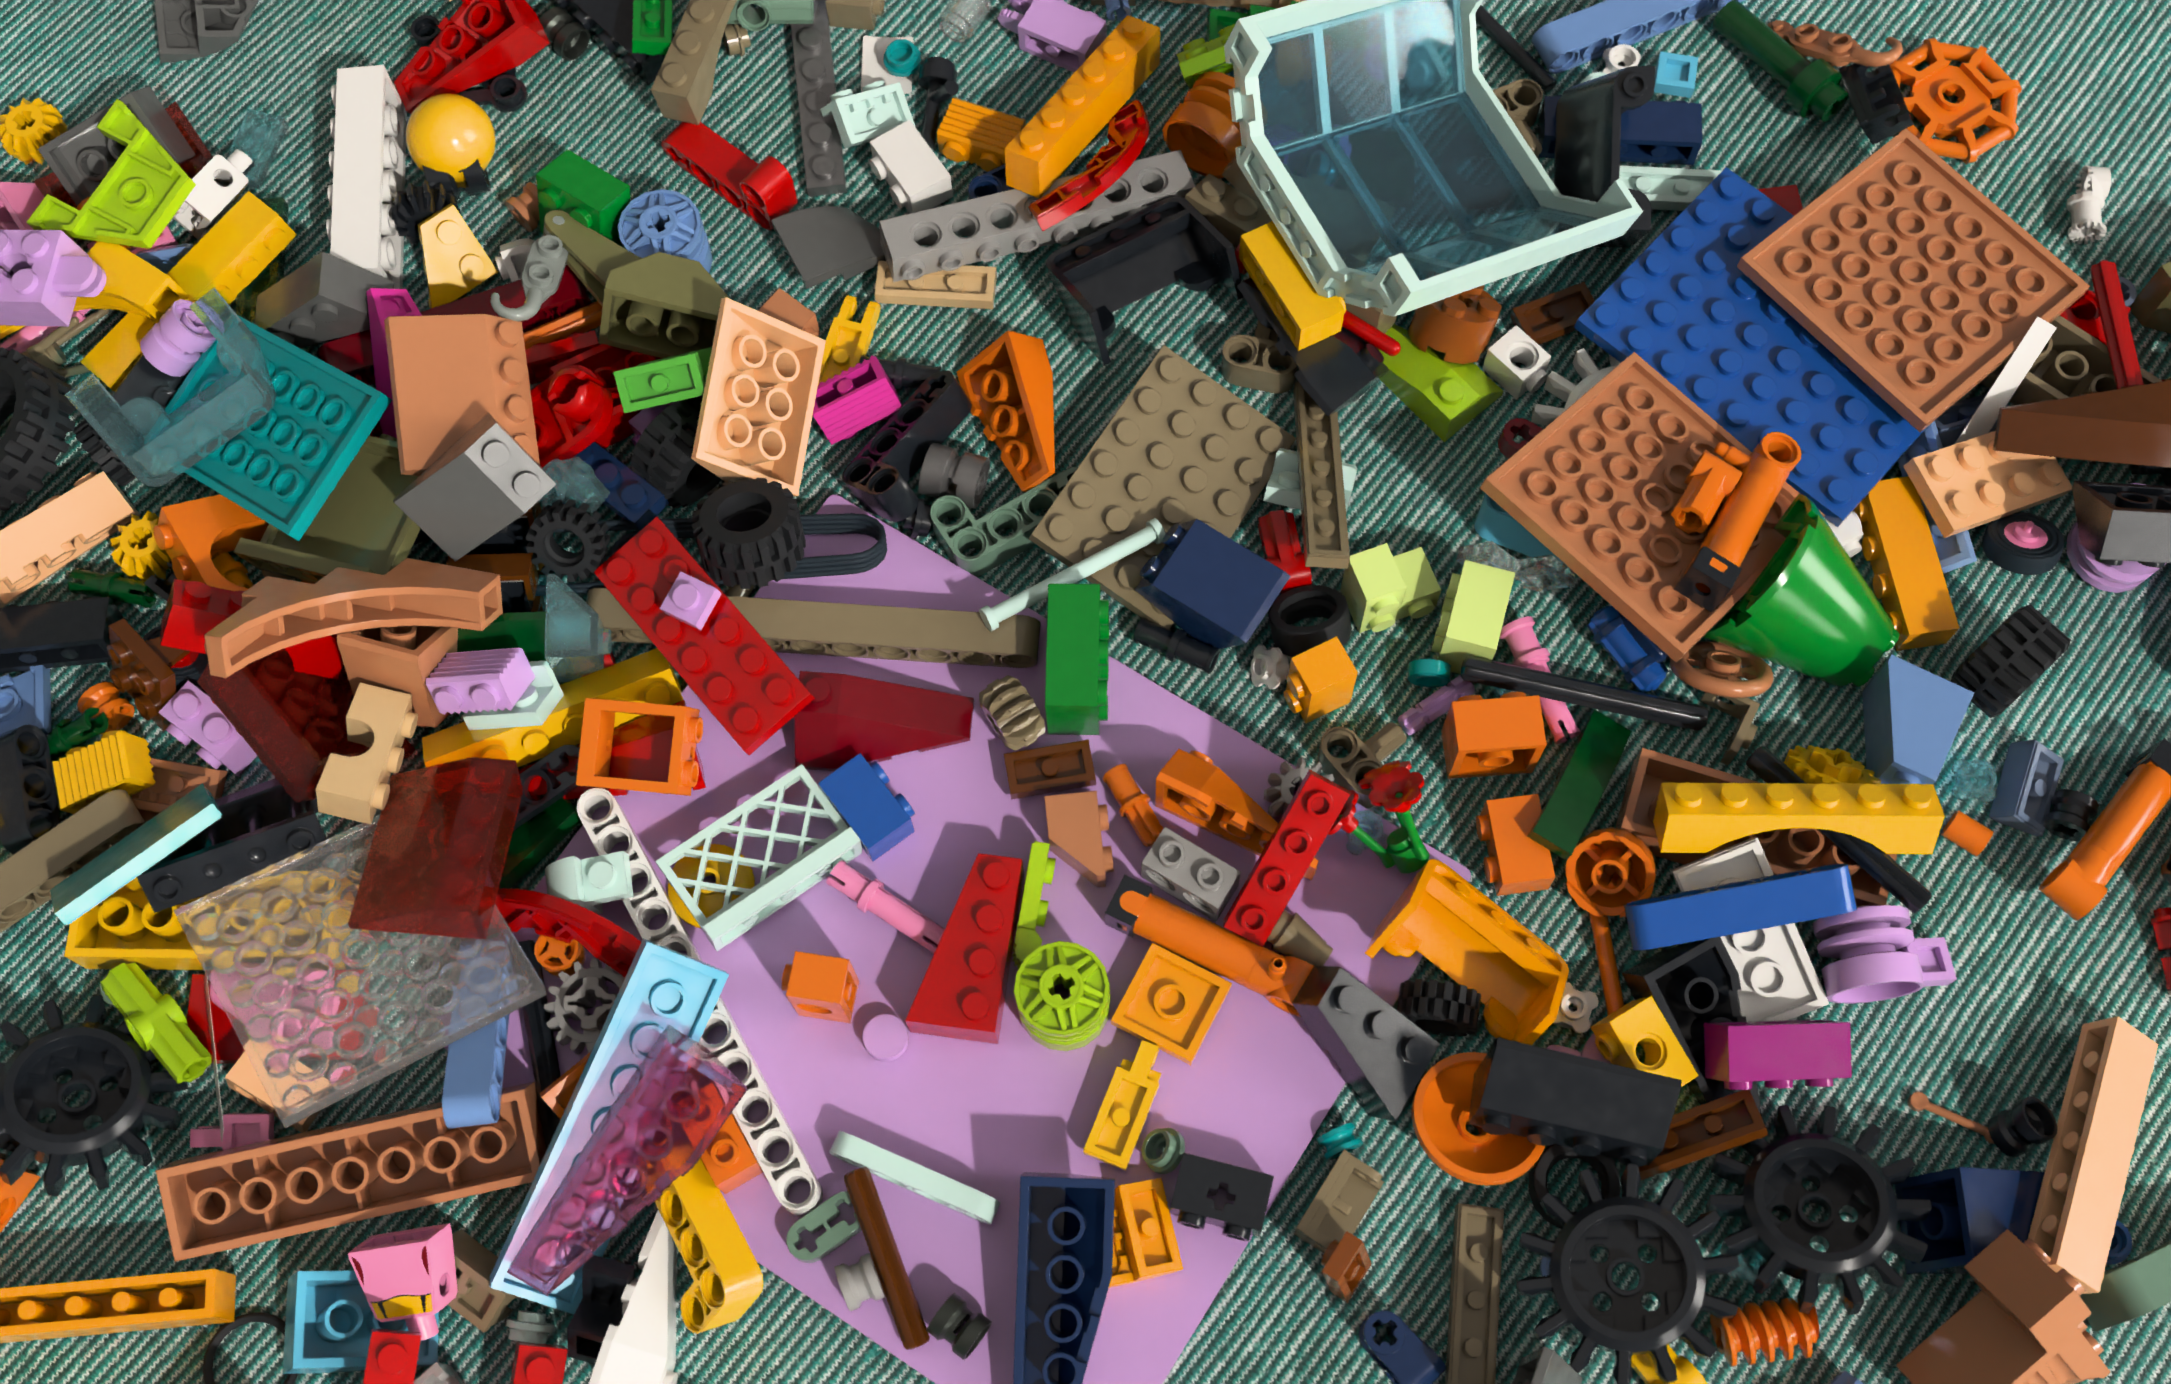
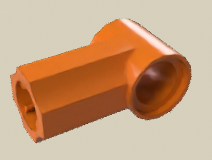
(1706, 489)

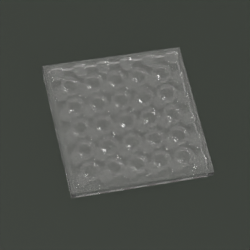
(335, 1003)

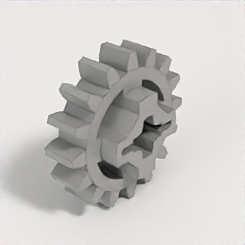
(575, 1005)

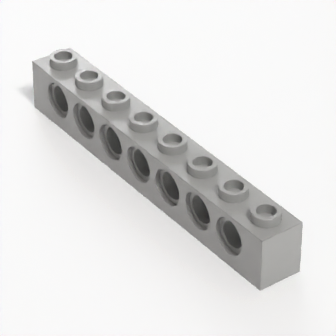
(980, 217)

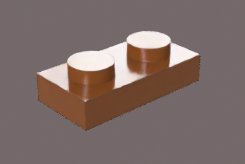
(1345, 1265)

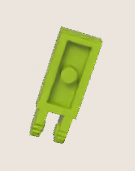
(1032, 909)

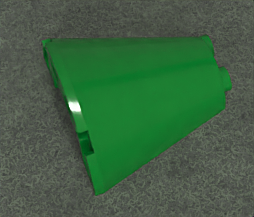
(1810, 607)

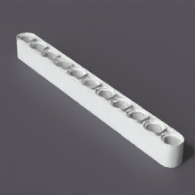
(733, 1049)

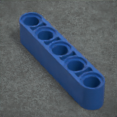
(1740, 907)

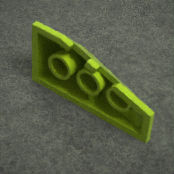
(1436, 390)

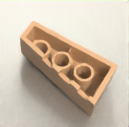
(60, 533)

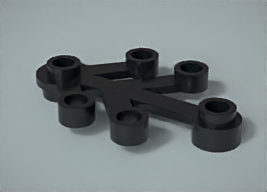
(425, 30)

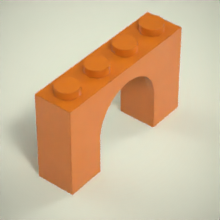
(200, 532)

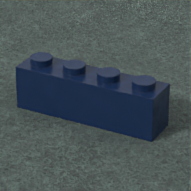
(1649, 134)

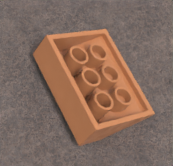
(452, 375)

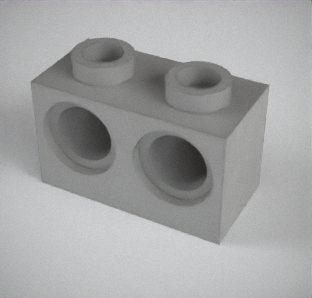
(1190, 874)

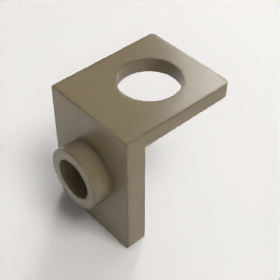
(1745, 731)

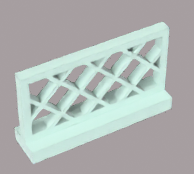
(780, 887)

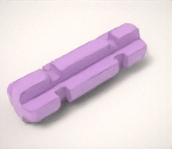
(1434, 705)

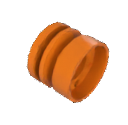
(1204, 125)

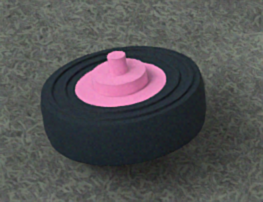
(2023, 543)

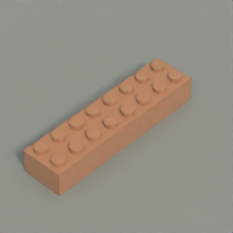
(346, 1174)

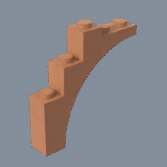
(290, 612)

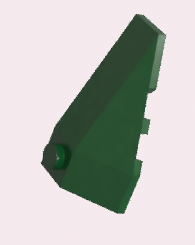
(509, 630)

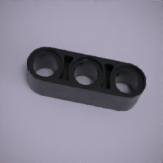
(26, 788)

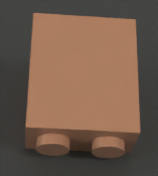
(399, 661)

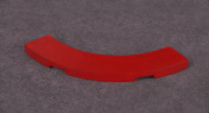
(1126, 137)
(568, 921)

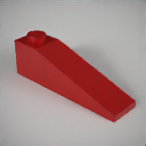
(471, 48)

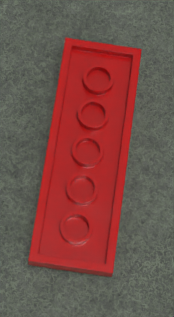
(726, 660)

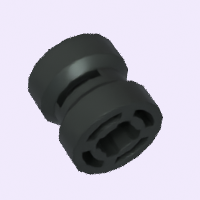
(568, 37)
(950, 1320)

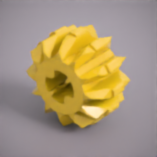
(30, 128)
(137, 549)

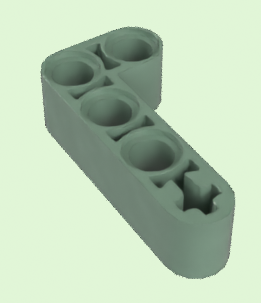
(983, 532)
(2131, 1289)

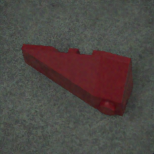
(874, 720)

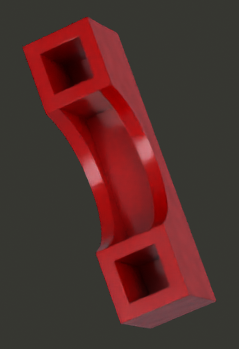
(198, 608)

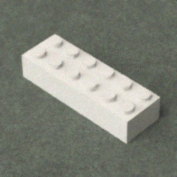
(367, 171)

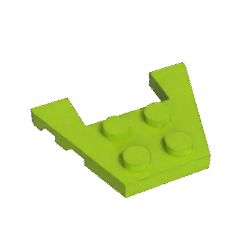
(134, 196)

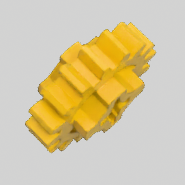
(1828, 766)

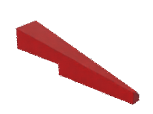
(638, 752)

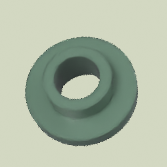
(1163, 1150)

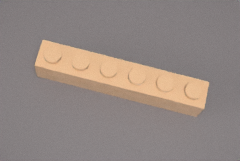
(2093, 1149)

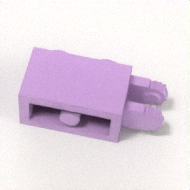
(1055, 30)

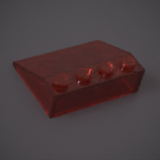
(288, 718)
(440, 850)

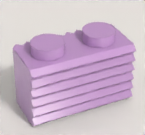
(480, 680)

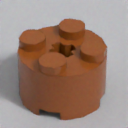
(1456, 325)

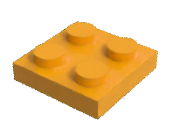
(1171, 1003)

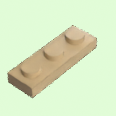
(958, 288)

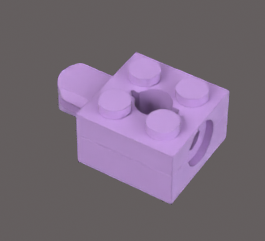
(43, 277)

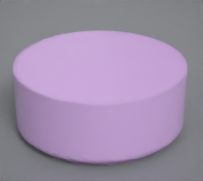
(885, 1037)

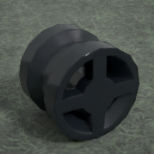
(2071, 814)

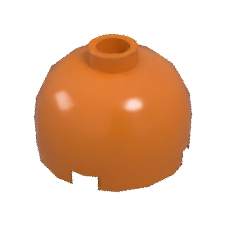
(1610, 871)

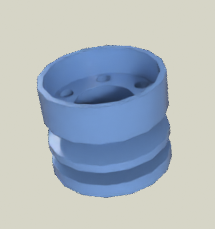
(664, 224)

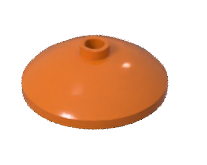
(1440, 1123)

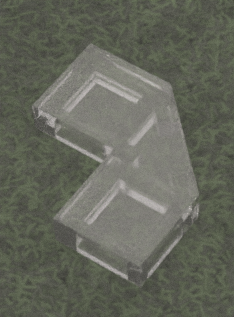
(1537, 572)

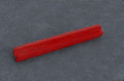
(2115, 324)

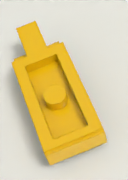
(1125, 1109)

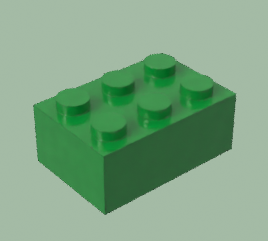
(1076, 659)

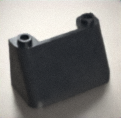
(1590, 140)

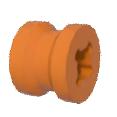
(107, 699)
(548, 949)

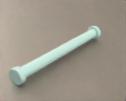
(1151, 533)

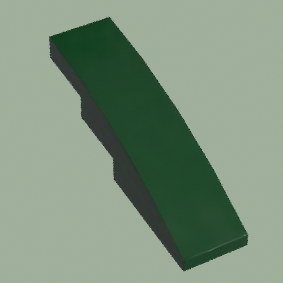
(1580, 784)

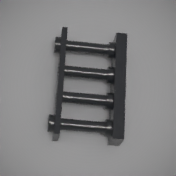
(253, 833)

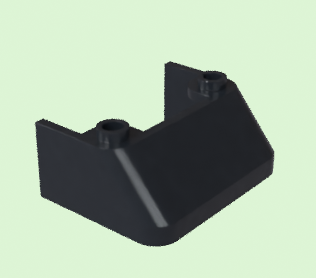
(1136, 259)

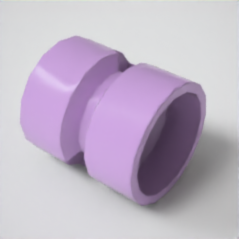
(176, 340)

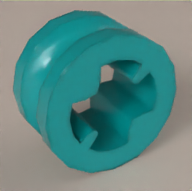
(1338, 1140)

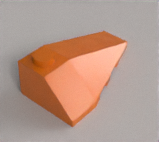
(1211, 800)

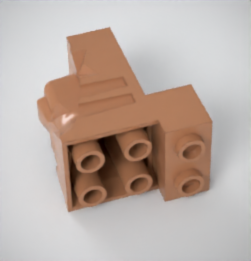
(2015, 1330)

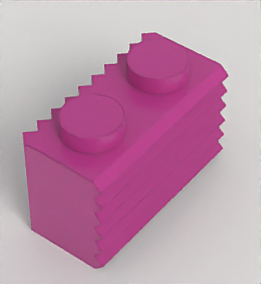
(855, 400)

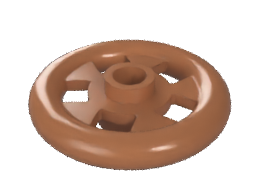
(1722, 671)

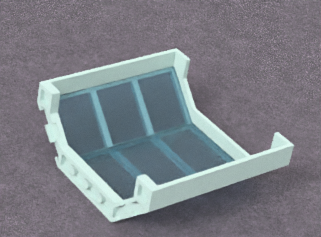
(1396, 155)

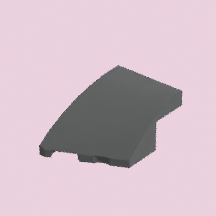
(199, 26)
(828, 243)

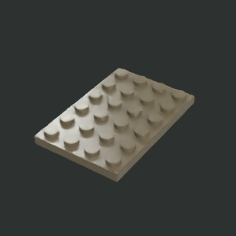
(1168, 454)

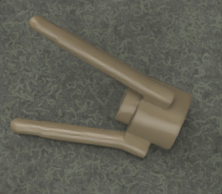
(50, 354)

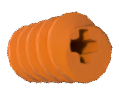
(1765, 1330)

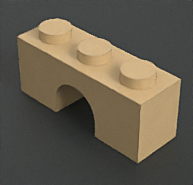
(358, 784)

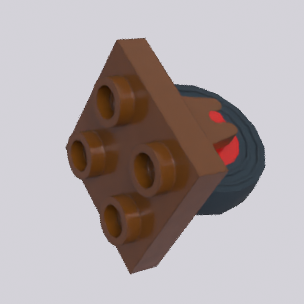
(149, 670)

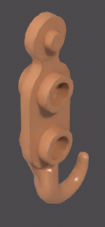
(1833, 47)

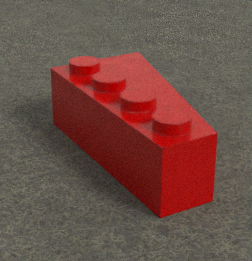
(971, 966)

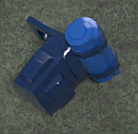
(1630, 649)

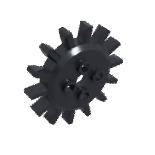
(92, 1057)
(1845, 1183)
(1674, 1276)

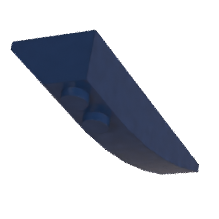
(1061, 1274)

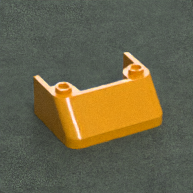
(1477, 948)

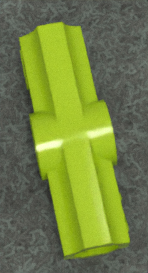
(156, 1022)

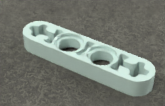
(915, 1177)

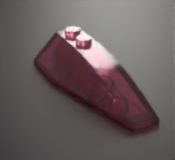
(636, 1152)

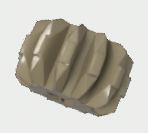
(1012, 712)

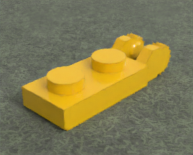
(848, 339)

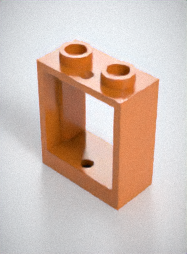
(598, 738)

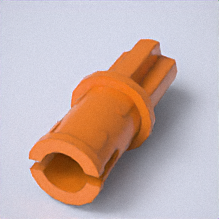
(1133, 804)

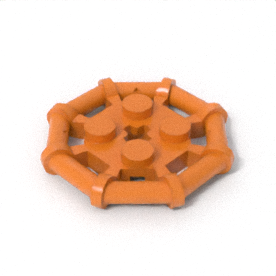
(1973, 102)

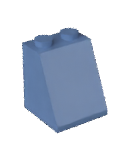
(1910, 722)

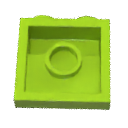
(1204, 57)

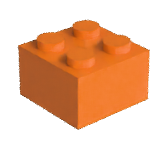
(1493, 735)

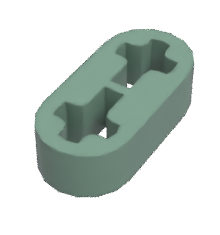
(816, 1220)

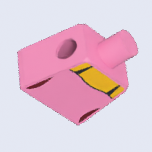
(408, 1275)

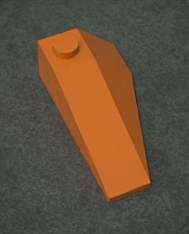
(1014, 401)

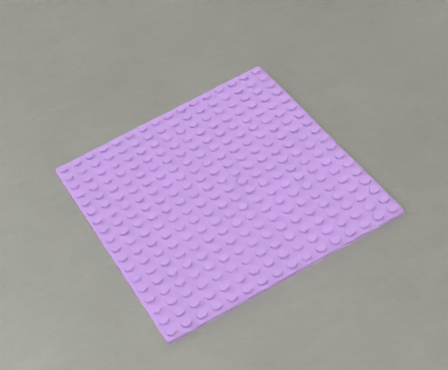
(978, 1105)

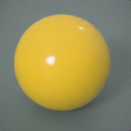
(450, 135)

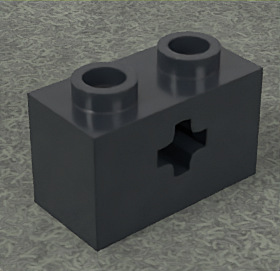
(1244, 1187)

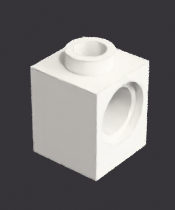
(1517, 347)

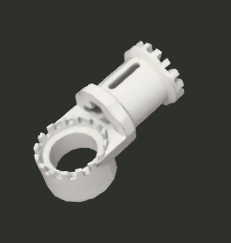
(2087, 205)

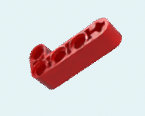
(755, 189)

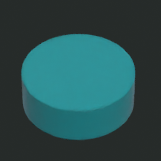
(1429, 672)

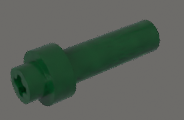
(1809, 86)

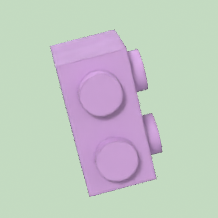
(200, 720)

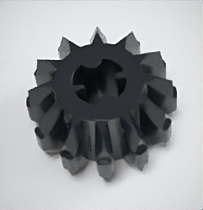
(417, 205)

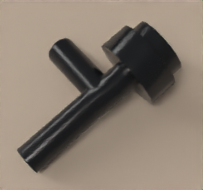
(940, 80)

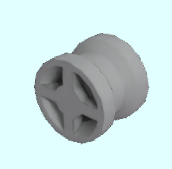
(859, 1282)

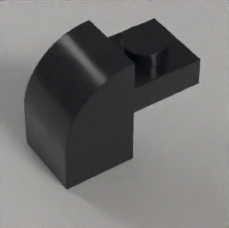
(600, 1306)

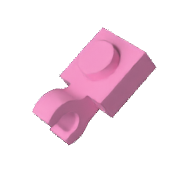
(239, 1130)

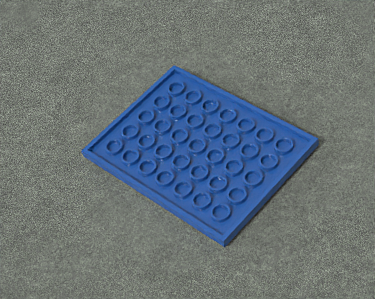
(1743, 353)

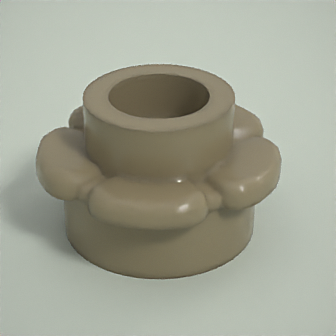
(735, 39)

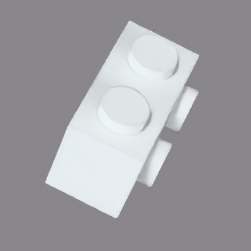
(910, 168)

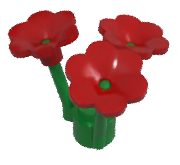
(1395, 791)

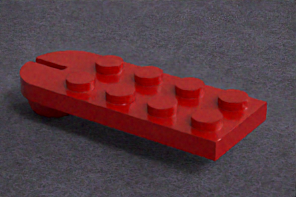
(570, 412)

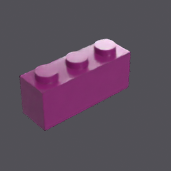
(1777, 1052)

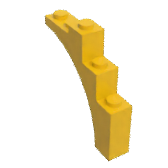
(129, 287)

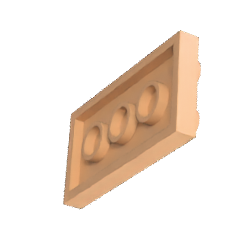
(1977, 485)

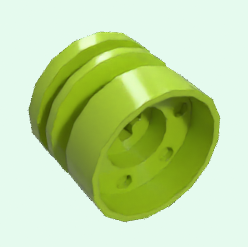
(1049, 1017)

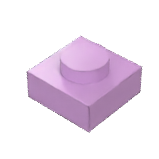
(690, 600)
(1933, 959)

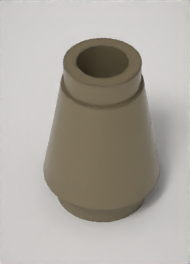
(1298, 939)

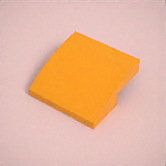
(1142, 1234)

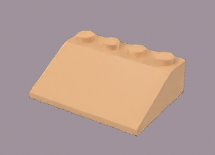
(758, 398)

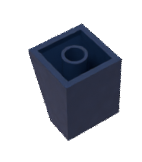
(1210, 584)
(1968, 1213)

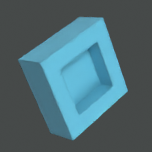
(1675, 74)

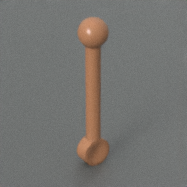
(1919, 1101)

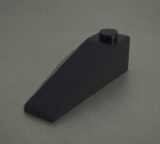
(1691, 988)

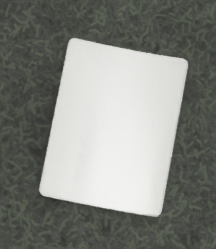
(873, 64)

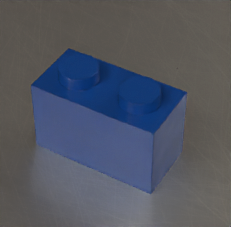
(868, 806)

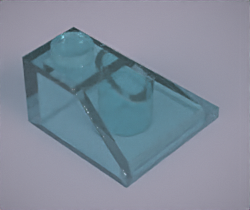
(572, 633)

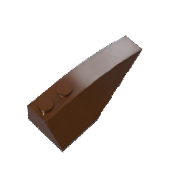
(2103, 426)

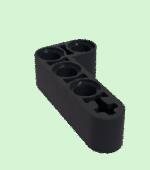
(898, 450)

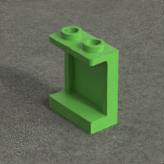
(663, 380)

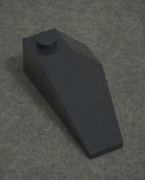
(1331, 370)

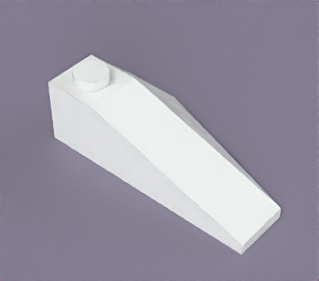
(645, 1341)

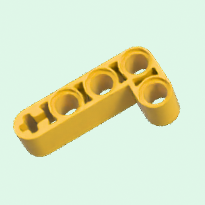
(713, 1250)

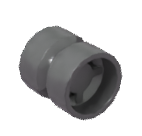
(954, 475)

